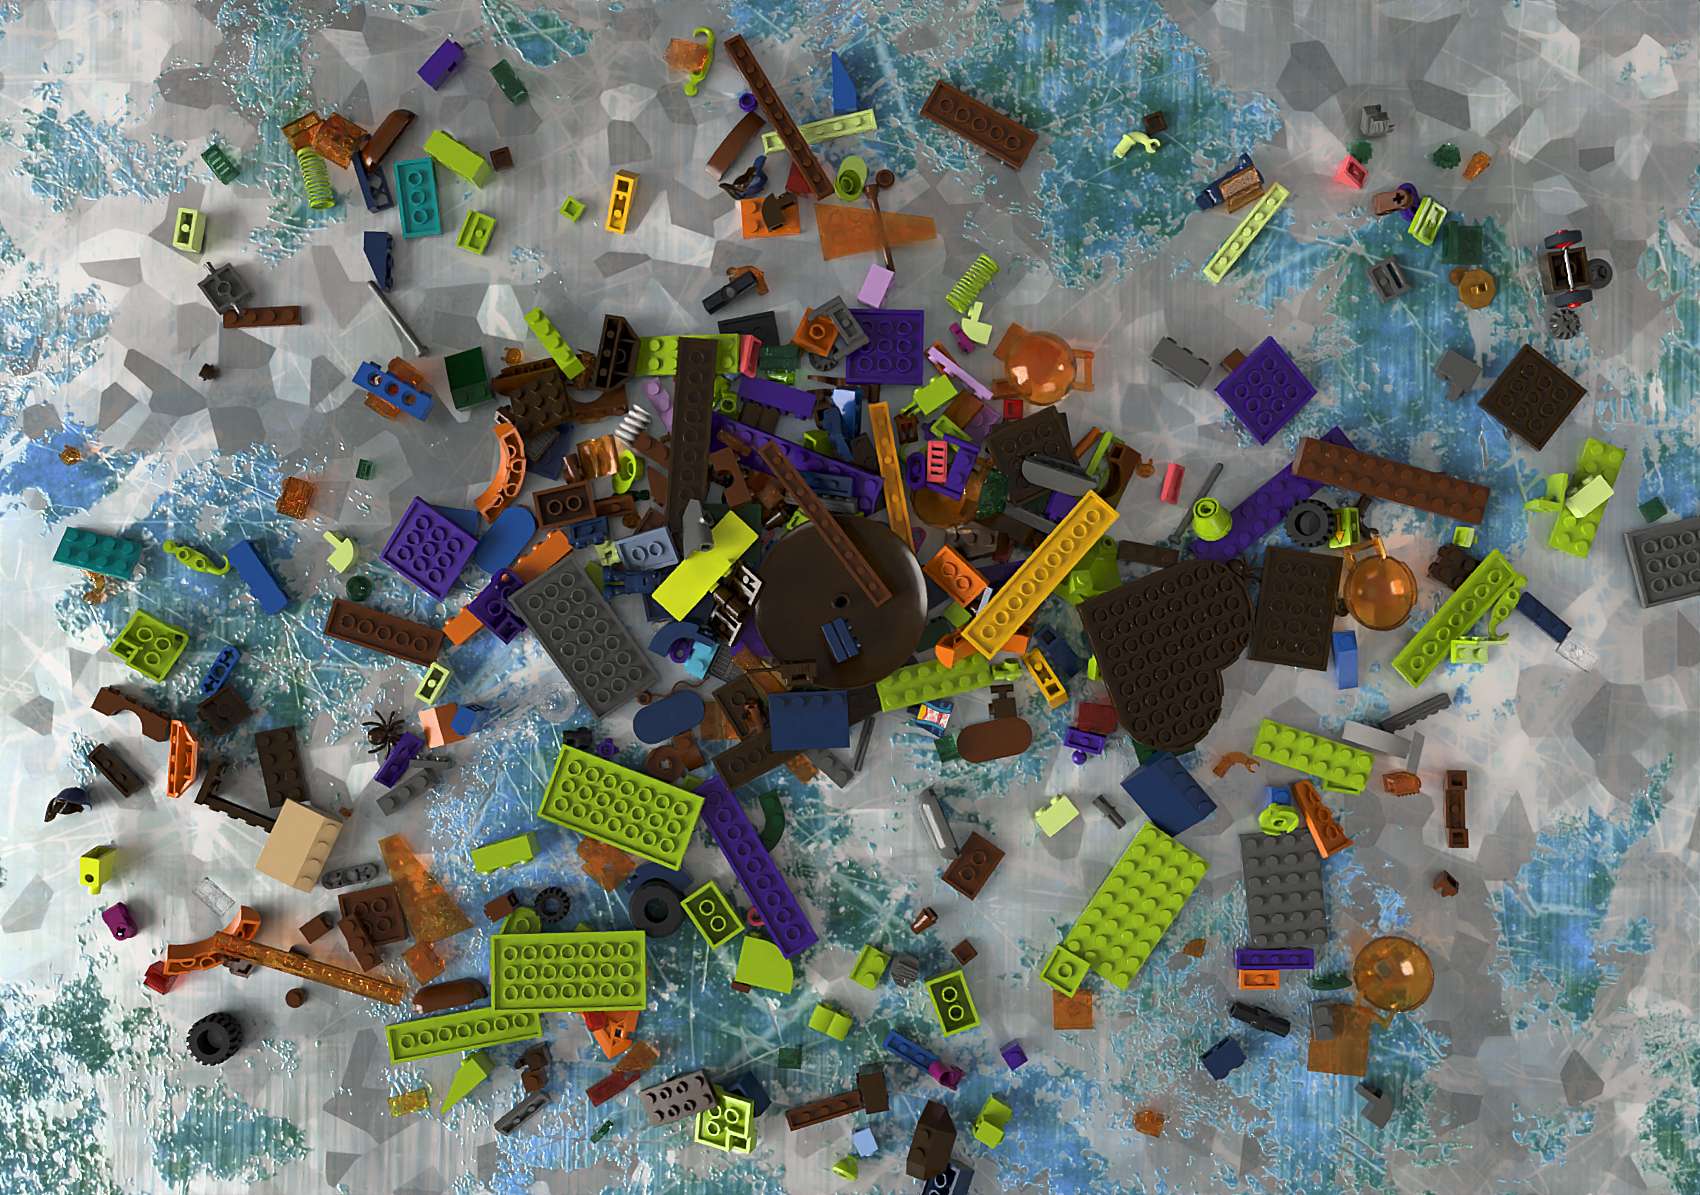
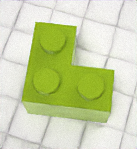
(990, 1121)

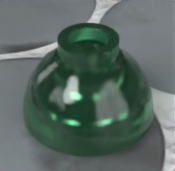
(358, 588)

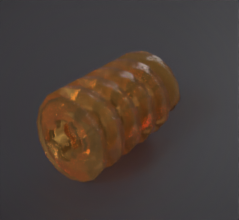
(580, 381)

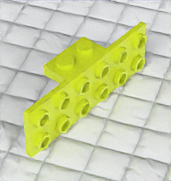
(703, 569)

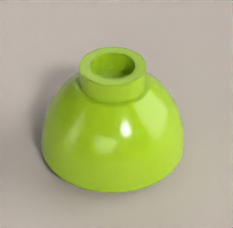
(847, 1168)

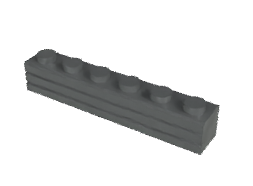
(832, 502)
(1027, 517)
(1415, 713)

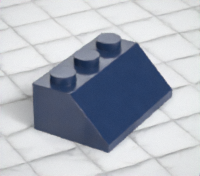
(952, 1182)

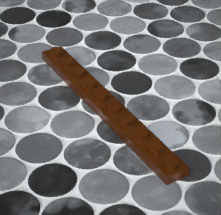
(779, 117)
(824, 523)

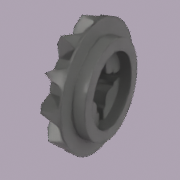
(1605, 273)
(1557, 320)
(825, 365)

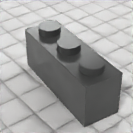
(1180, 362)
(407, 791)

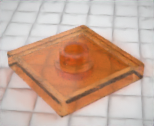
(1072, 1012)

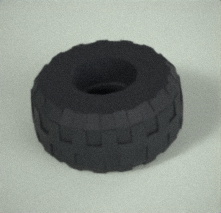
(645, 921)

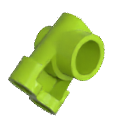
(729, 409)
(1009, 671)

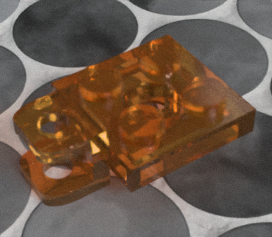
(597, 856)

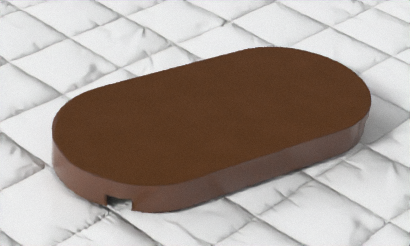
(994, 739)

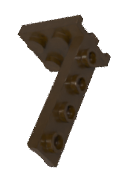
(212, 783)

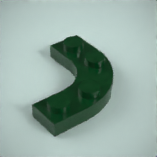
(774, 819)

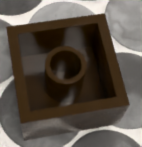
(874, 1091)

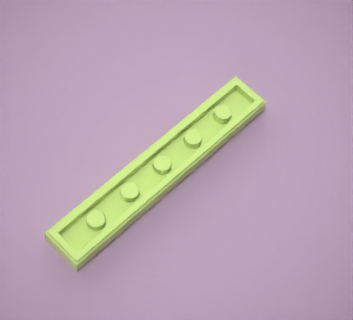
(825, 130)
(1246, 232)

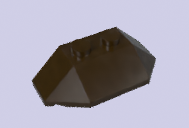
(616, 355)
(931, 1143)

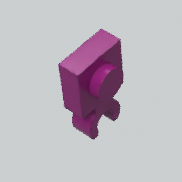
(963, 341)

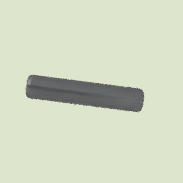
(863, 744)

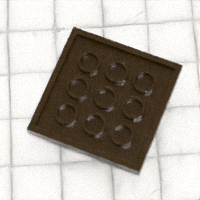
(1532, 397)
(1034, 434)

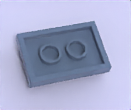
(648, 550)

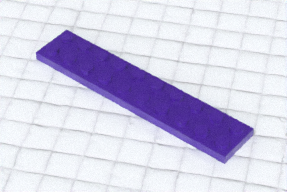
(866, 484)
(1263, 509)
(755, 868)

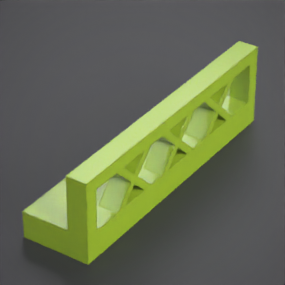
(1096, 457)

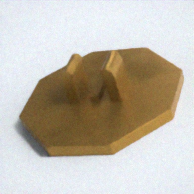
(1476, 289)

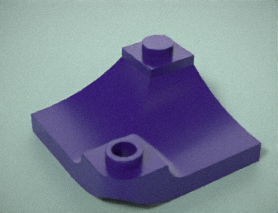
(496, 610)

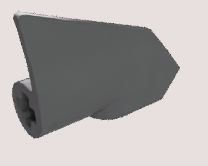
(696, 529)

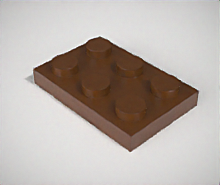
(975, 867)

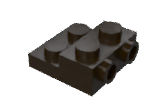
(1452, 567)
(224, 711)

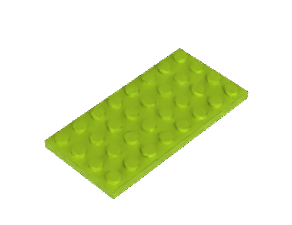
(621, 807)
(1135, 905)
(568, 971)

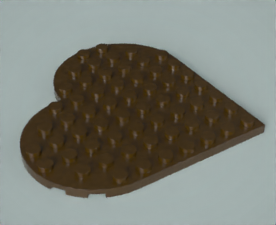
(1166, 646)

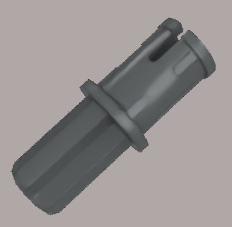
(1109, 812)

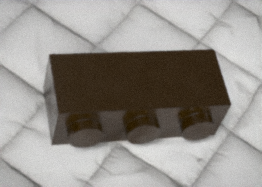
(1146, 554)

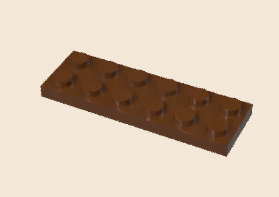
(979, 124)
(384, 632)

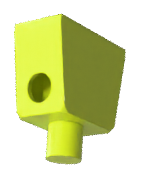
(96, 868)

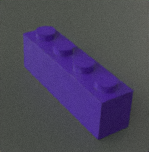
(777, 396)

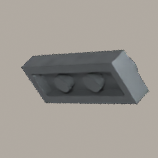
(830, 766)
(522, 1112)

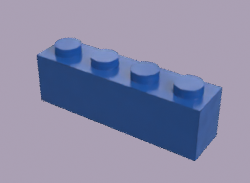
(259, 577)

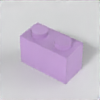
(876, 286)

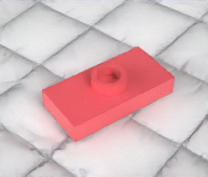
(1172, 483)

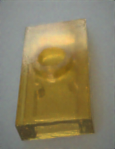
(408, 1102)

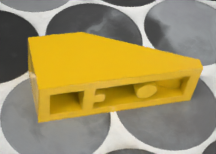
(621, 200)
(1045, 678)

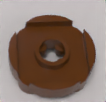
(654, 766)

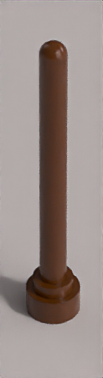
(871, 192)

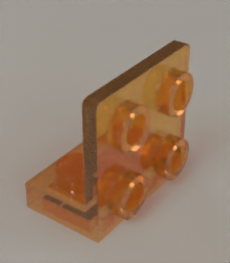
(338, 140)

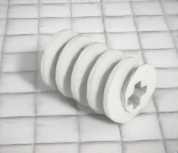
(633, 426)

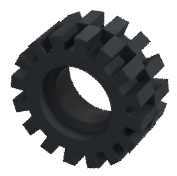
(541, 910)

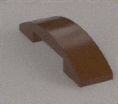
(734, 144)
(1454, 808)

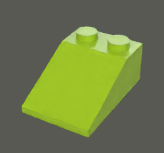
(473, 1070)

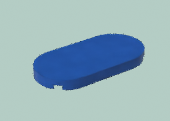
(505, 539)

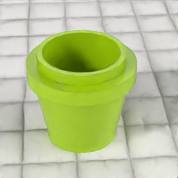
(1211, 519)

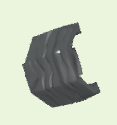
(1374, 121)
(904, 969)

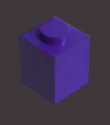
(1013, 1054)

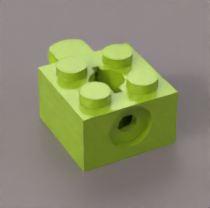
(932, 397)

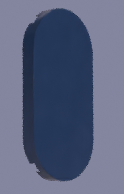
(669, 717)

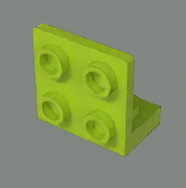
(1554, 499)
(1473, 649)

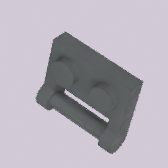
(1383, 282)

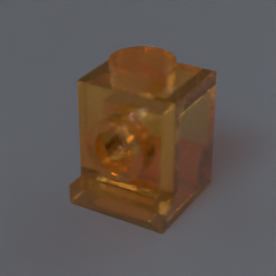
(1148, 1123)

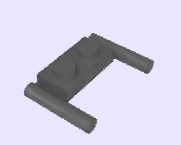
(844, 323)

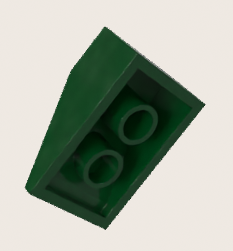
(469, 380)

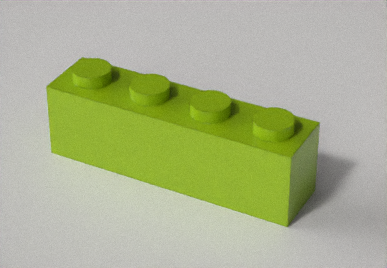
(554, 343)

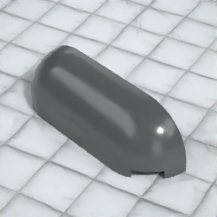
(1057, 475)
(937, 825)

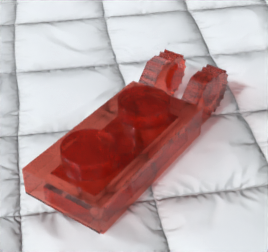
(609, 1087)

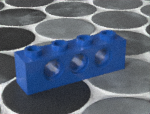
(366, 377)

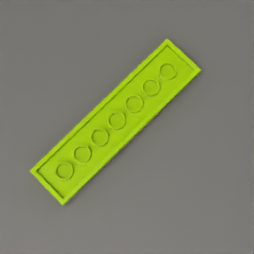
(1455, 618)
(458, 1033)

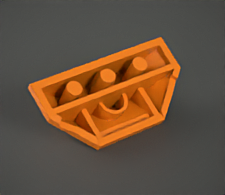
(183, 758)

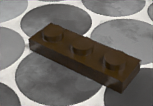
(114, 770)

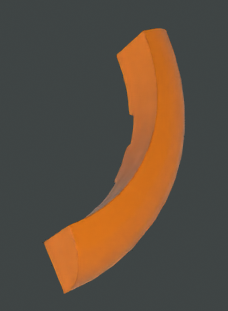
(509, 475)
(955, 647)
(198, 955)

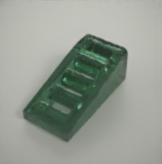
(230, 174)

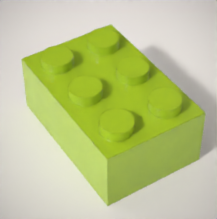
(458, 158)
(505, 853)
(713, 913)
(952, 1001)

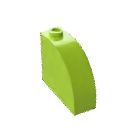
(764, 964)

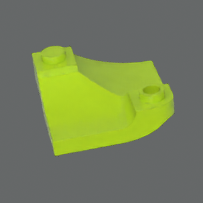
(1096, 570)
(149, 644)
(728, 1124)

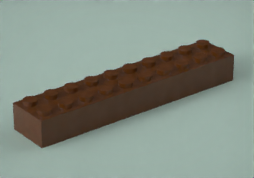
(1390, 481)

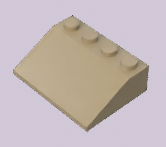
(299, 845)

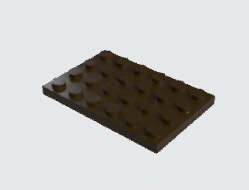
(1296, 608)

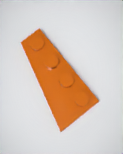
(1325, 831)

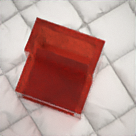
(157, 980)

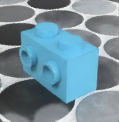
(701, 659)

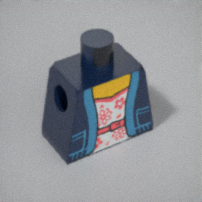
(932, 715)

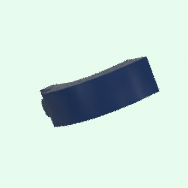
(673, 630)
(679, 879)

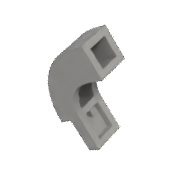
(1376, 739)

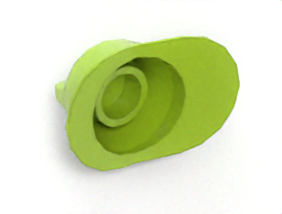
(850, 178)
(632, 470)

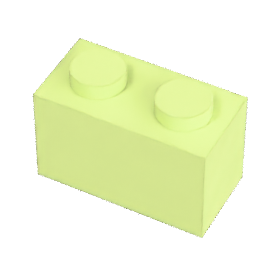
(189, 230)
(1588, 495)
(434, 683)
(1056, 814)

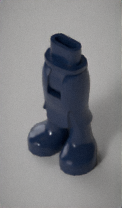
(1211, 195)
(635, 582)

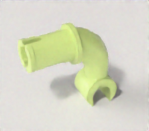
(1131, 139)

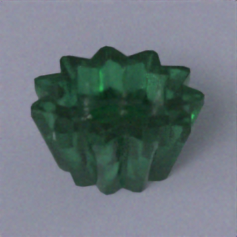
(1361, 151)
(1447, 156)

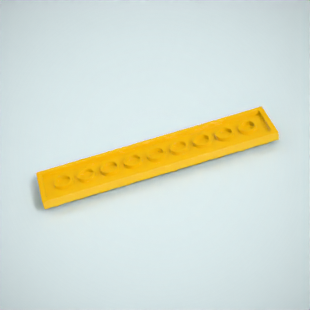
(1040, 574)

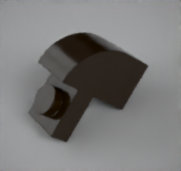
(772, 210)

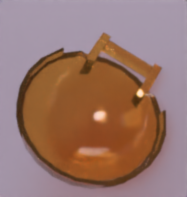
(1045, 368)
(945, 512)
(1378, 588)
(1392, 977)

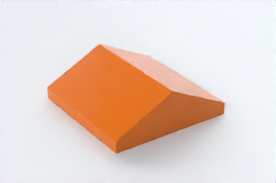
(816, 335)
(437, 724)

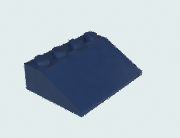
(809, 720)
(1168, 793)

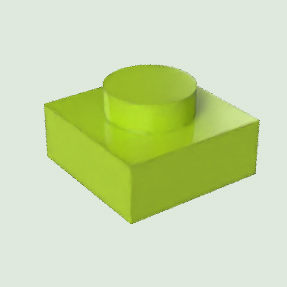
(572, 209)

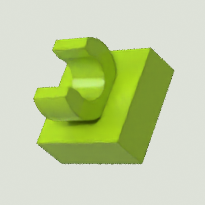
(1464, 537)

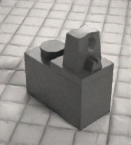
(1458, 372)

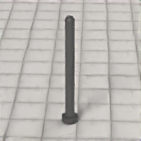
(421, 350)
(1189, 515)

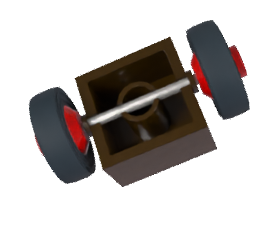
(1565, 269)

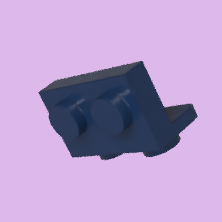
(590, 532)

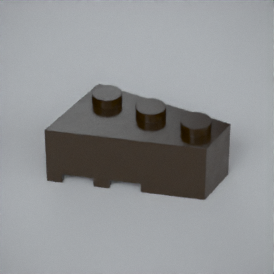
(976, 543)

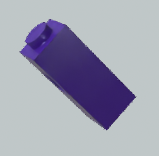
(441, 64)

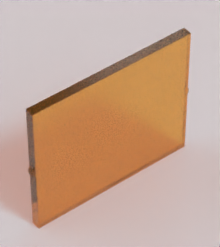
(1348, 1050)

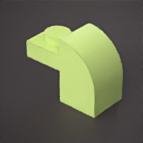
(976, 331)
(346, 551)

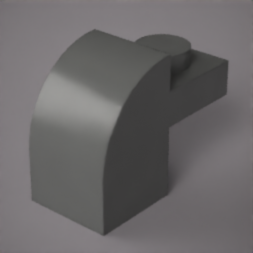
(1378, 1108)

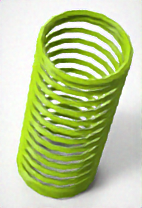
(311, 156)
(958, 304)

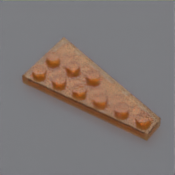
(858, 231)
(423, 901)

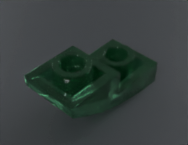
(508, 80)
(1333, 982)

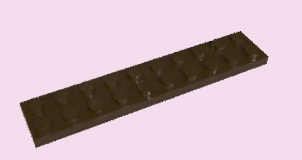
(690, 427)
(755, 754)

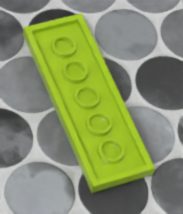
(659, 354)
(1577, 534)
(933, 681)
(1313, 754)

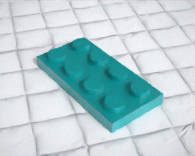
(417, 198)
(97, 553)

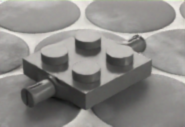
(224, 288)

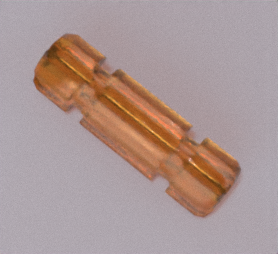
(735, 443)

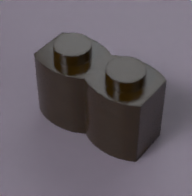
(760, 417)

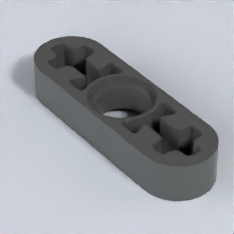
(364, 878)

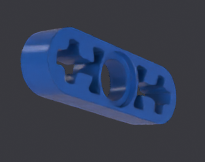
(228, 670)

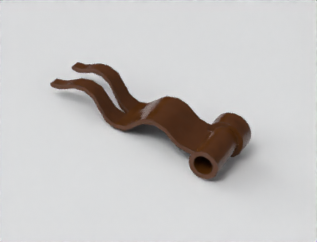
(870, 392)
(649, 695)

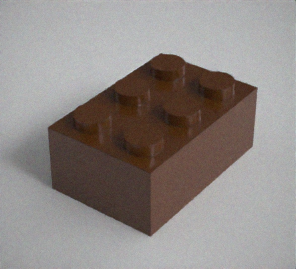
(565, 505)

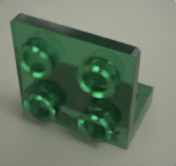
(1461, 244)
(993, 494)

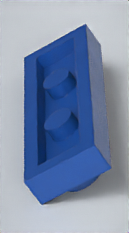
(909, 1051)

